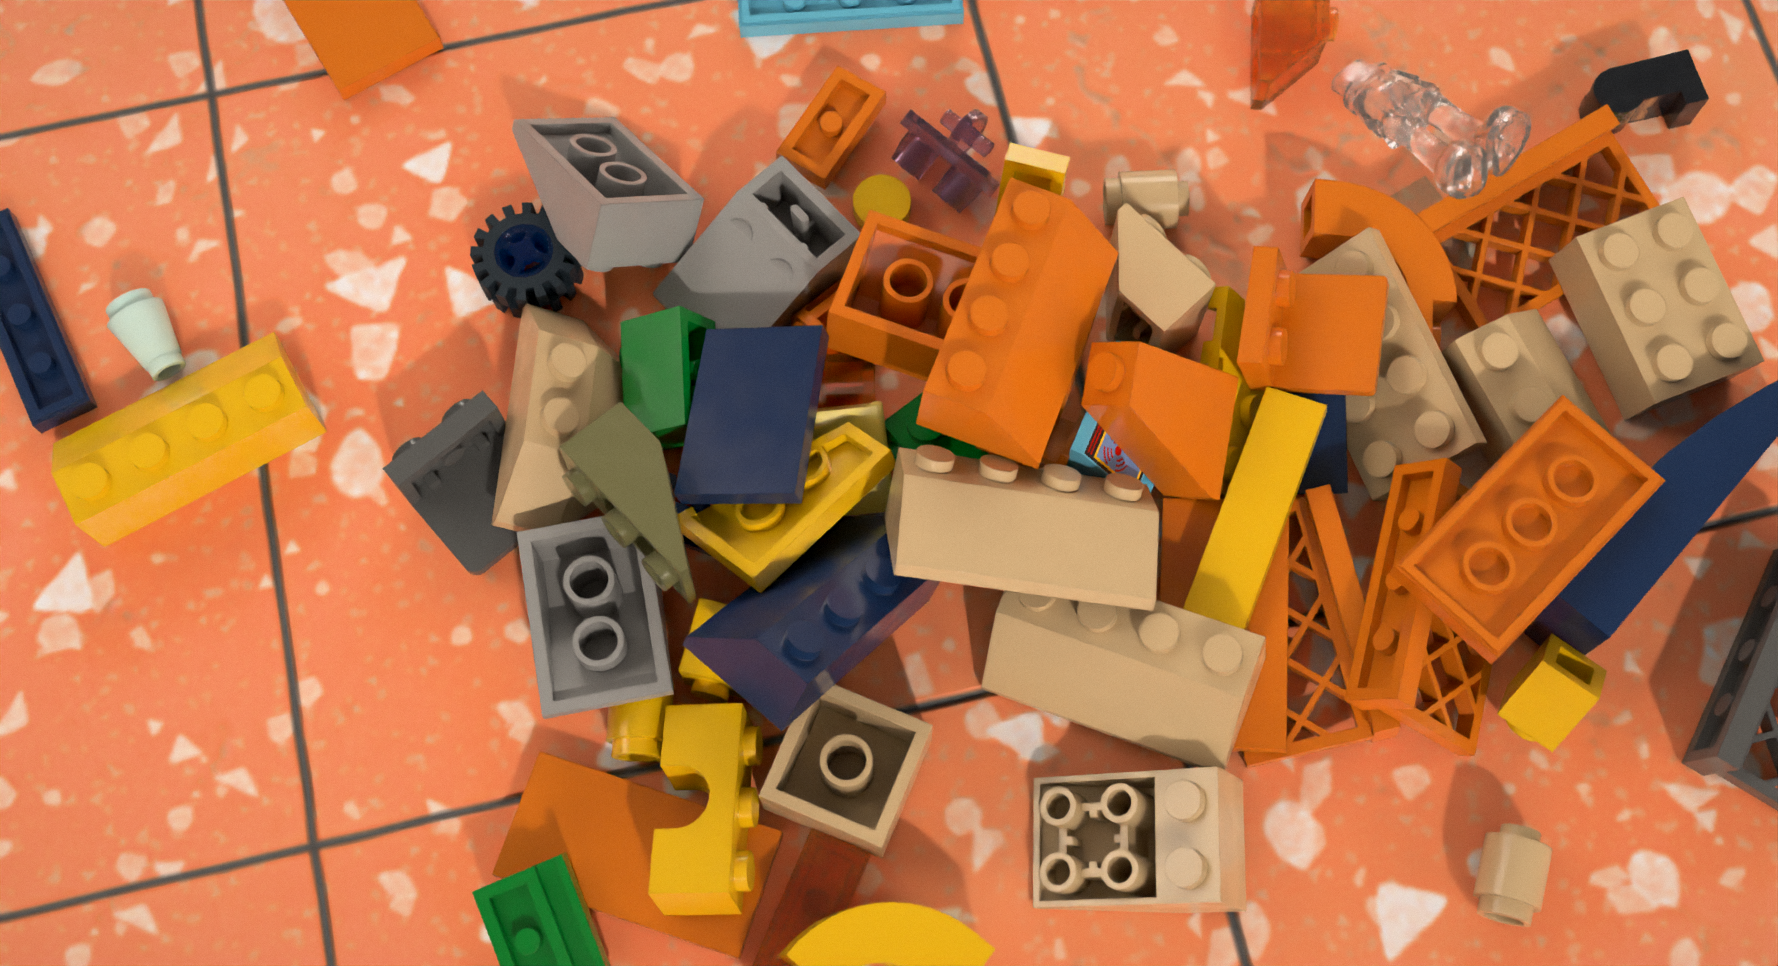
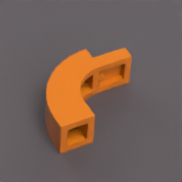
(1342, 209)

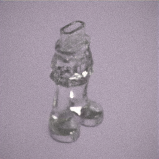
(1403, 105)

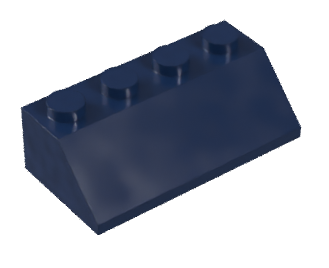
(812, 621)

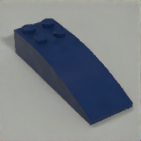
(1698, 480)

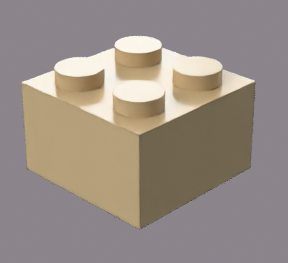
(847, 768)

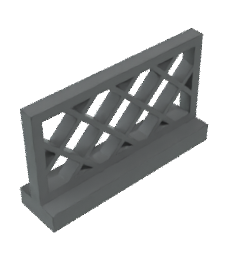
(1743, 699)

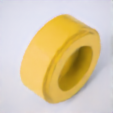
(883, 195)

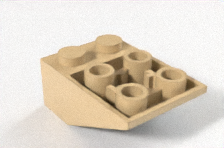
(1140, 842)

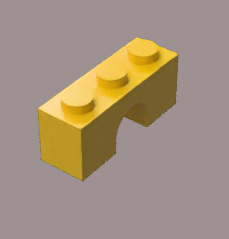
(708, 862)

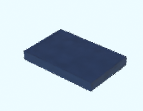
(752, 416)

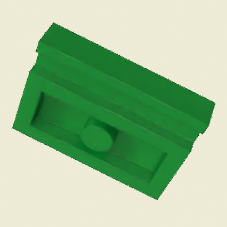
(540, 918)

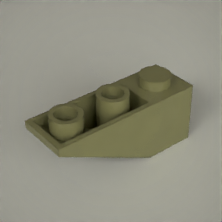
(627, 478)

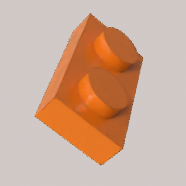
(832, 126)

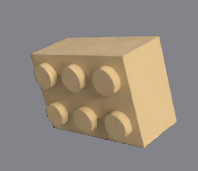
(1655, 308)

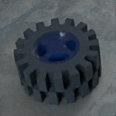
(510, 247)

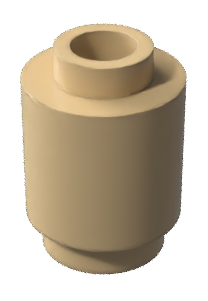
(1149, 193)
(1512, 875)

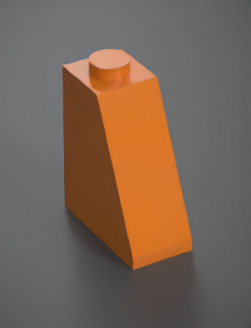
(1163, 414)

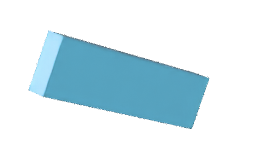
(821, 16)

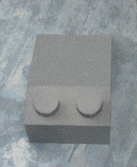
(608, 193)
(592, 619)

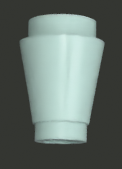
(146, 332)

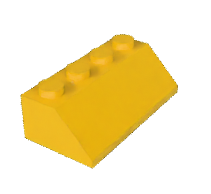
(184, 441)

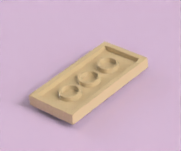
(1417, 400)

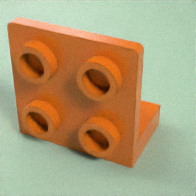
(1311, 329)

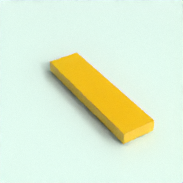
(1256, 508)

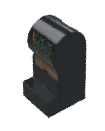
(1648, 90)

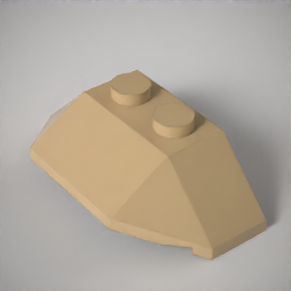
(557, 388)

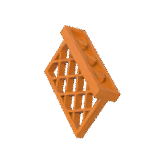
(1531, 170)
(1343, 610)
(1395, 625)

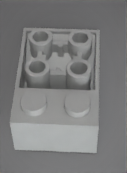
(763, 254)

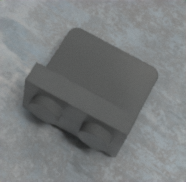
(454, 480)

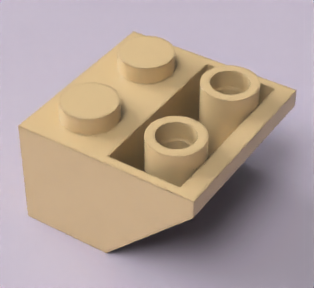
(1153, 287)

